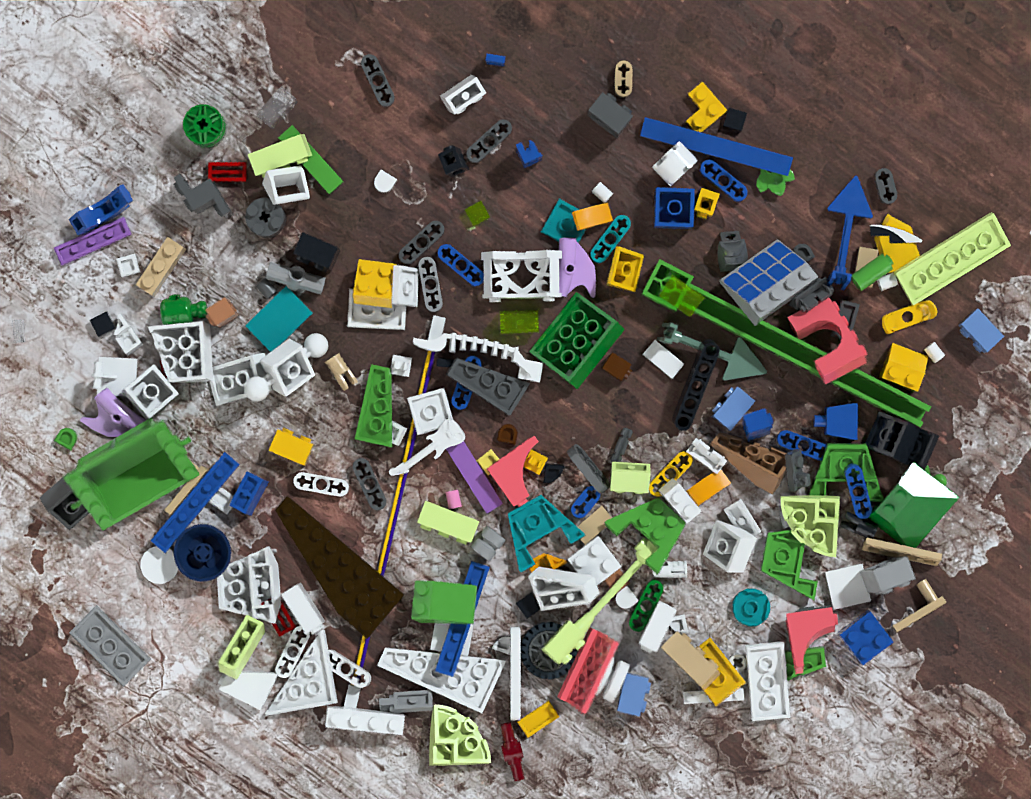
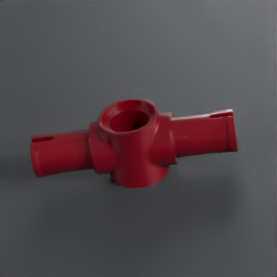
(512, 751)

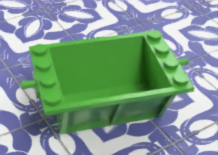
(130, 472)

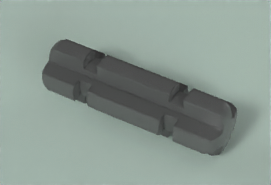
(621, 445)

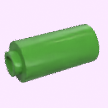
(872, 271)

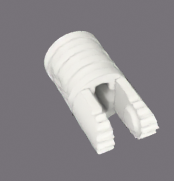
(673, 569)

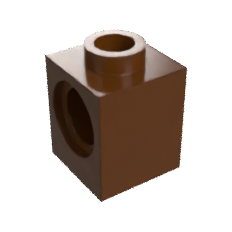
(617, 367)

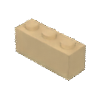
(160, 266)
(691, 659)

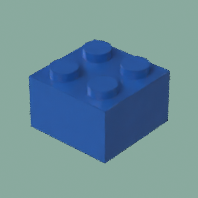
(674, 208)
(865, 637)

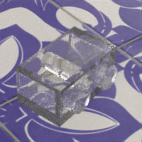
(276, 108)

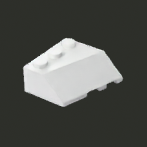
(184, 351)

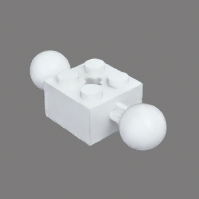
(286, 367)

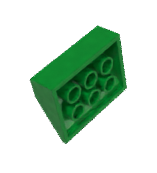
(577, 340)

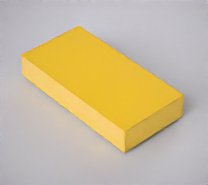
(538, 719)

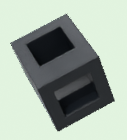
(446, 158)

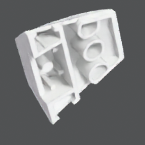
(250, 583)

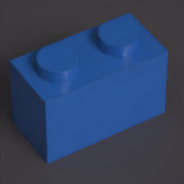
(757, 424)

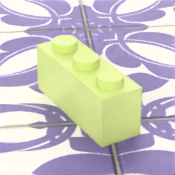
(280, 155)
(447, 522)
(241, 647)

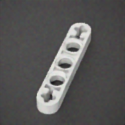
(515, 673)

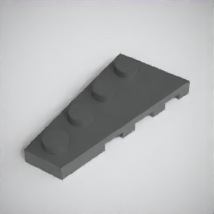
(495, 388)

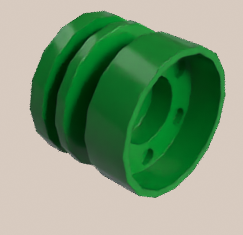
(210, 135)

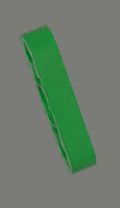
(657, 595)

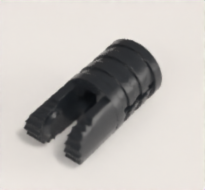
(862, 527)

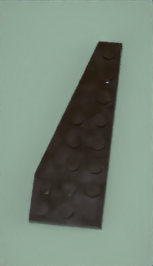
(351, 584)

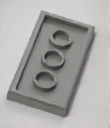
(110, 645)

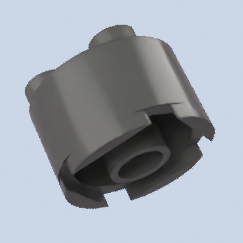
(275, 222)

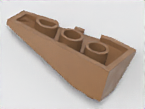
(760, 465)

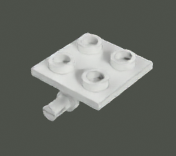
(114, 374)

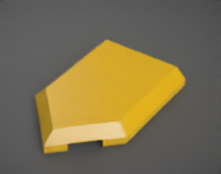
(899, 252)

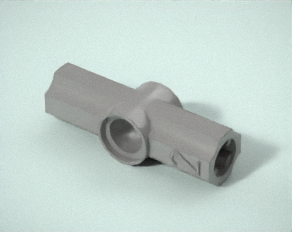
(285, 276)

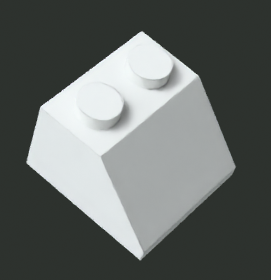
(729, 547)

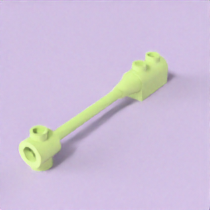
(571, 635)

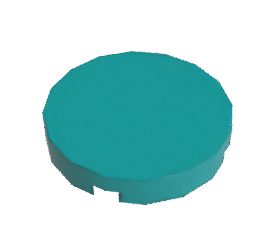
(751, 607)

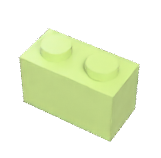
(630, 477)

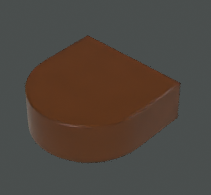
(507, 434)

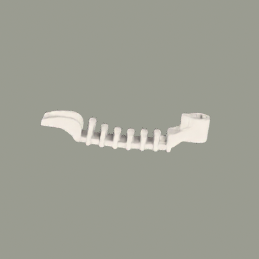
(528, 369)

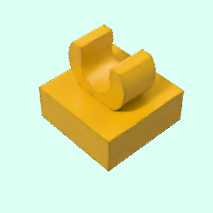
(535, 462)

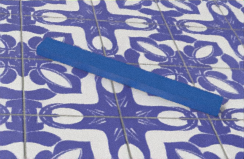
(717, 146)

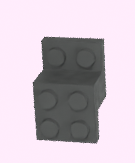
(202, 196)

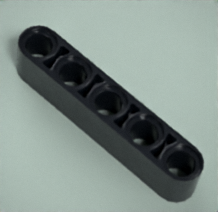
(695, 394)

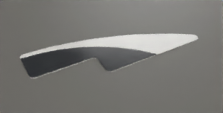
(896, 235)

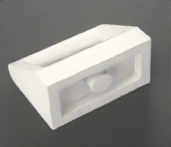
(286, 177)

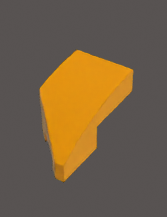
(547, 561)

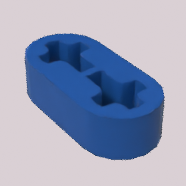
(589, 505)

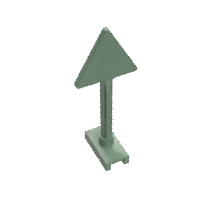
(740, 362)

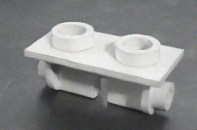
(706, 456)

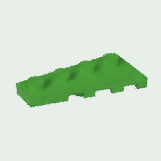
(376, 410)
(813, 660)

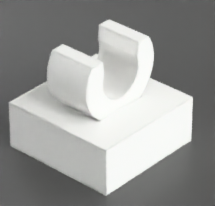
(401, 365)

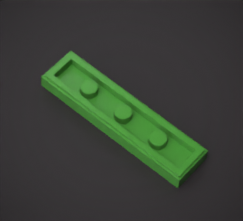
(316, 165)

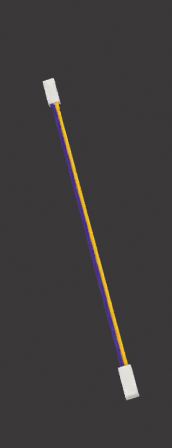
(435, 332)

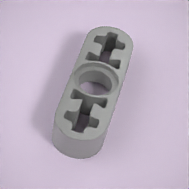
(423, 271)

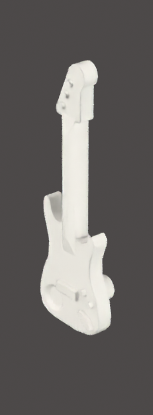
(447, 435)

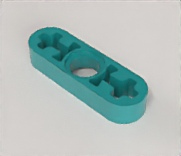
(597, 247)

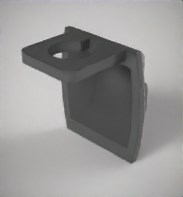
(731, 252)

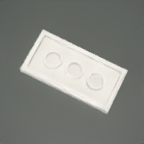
(767, 681)

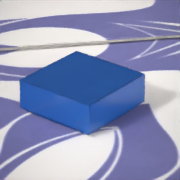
(495, 60)

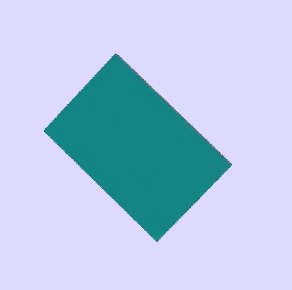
(279, 319)

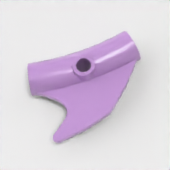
(581, 268)
(113, 416)

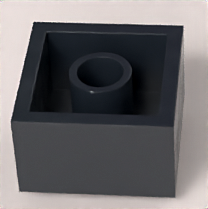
(317, 252)

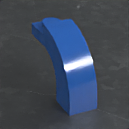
(102, 211)

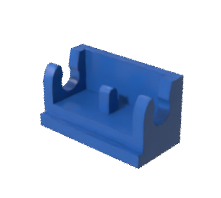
(529, 156)
(249, 493)

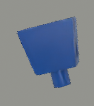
(839, 421)

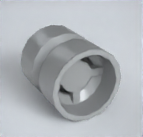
(488, 543)

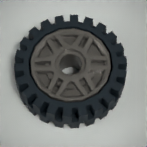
(535, 659)

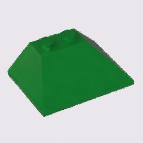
(913, 507)

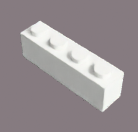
(364, 720)

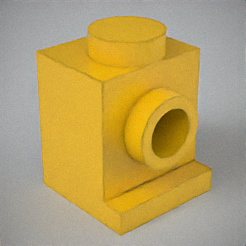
(709, 197)

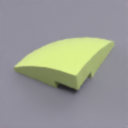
(813, 521)
(455, 739)

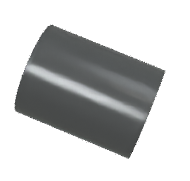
(266, 288)

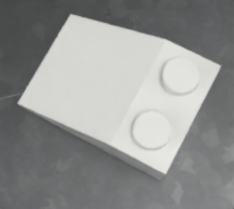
(232, 376)

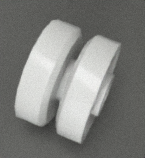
(613, 679)

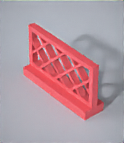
(580, 671)

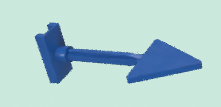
(851, 203)

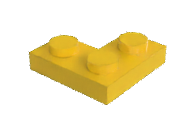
(709, 108)

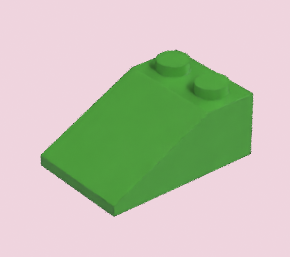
(444, 602)

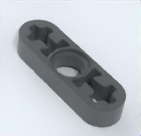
(376, 65)
(475, 147)
(429, 243)
(588, 468)
(377, 486)

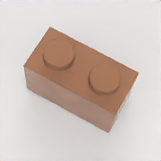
(221, 313)

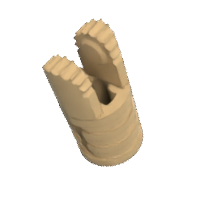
(338, 368)

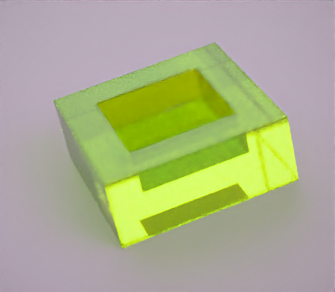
(477, 213)

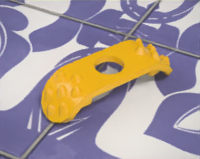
(921, 312)

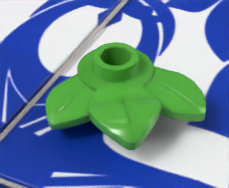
(773, 181)

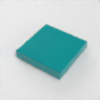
(561, 223)

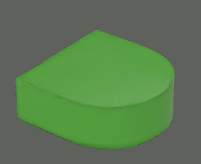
(67, 438)

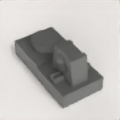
(795, 474)

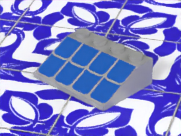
(768, 281)

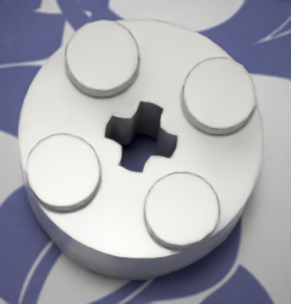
(674, 163)

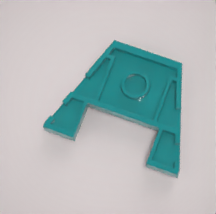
(535, 521)

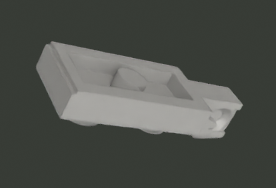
(407, 701)

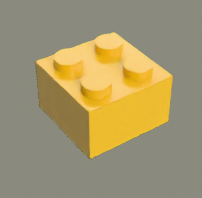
(373, 283)

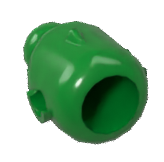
(181, 310)

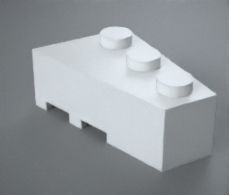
(562, 588)

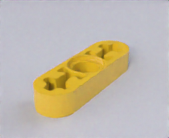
(684, 467)

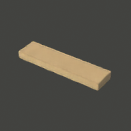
(897, 550)

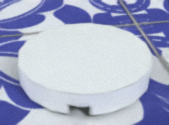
(158, 566)

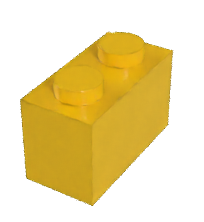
(291, 446)

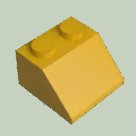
(904, 368)

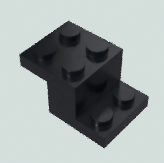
(901, 440)

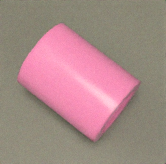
(453, 499)

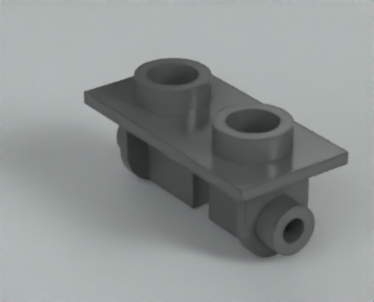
(807, 299)

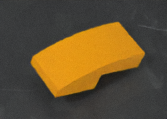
(592, 216)
(708, 487)

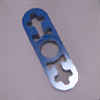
(723, 188)
(446, 260)
(457, 394)
(787, 445)
(856, 506)

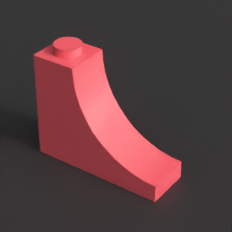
(509, 472)
(805, 628)

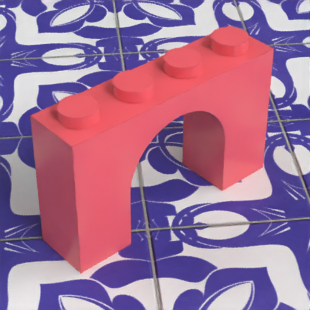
(848, 353)

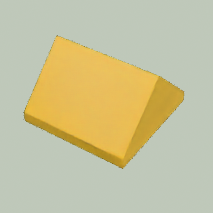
(625, 269)

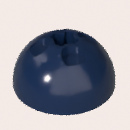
(191, 552)

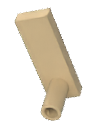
(186, 490)
(933, 603)

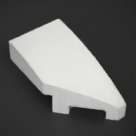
(126, 336)

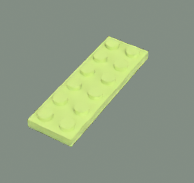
(952, 258)

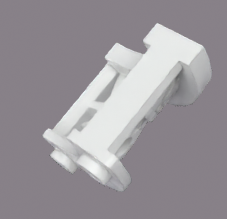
(501, 258)

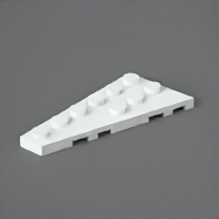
(469, 686)

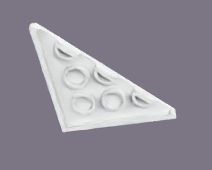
(309, 683)

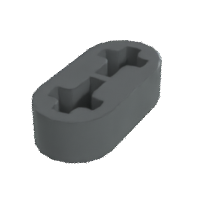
(890, 185)

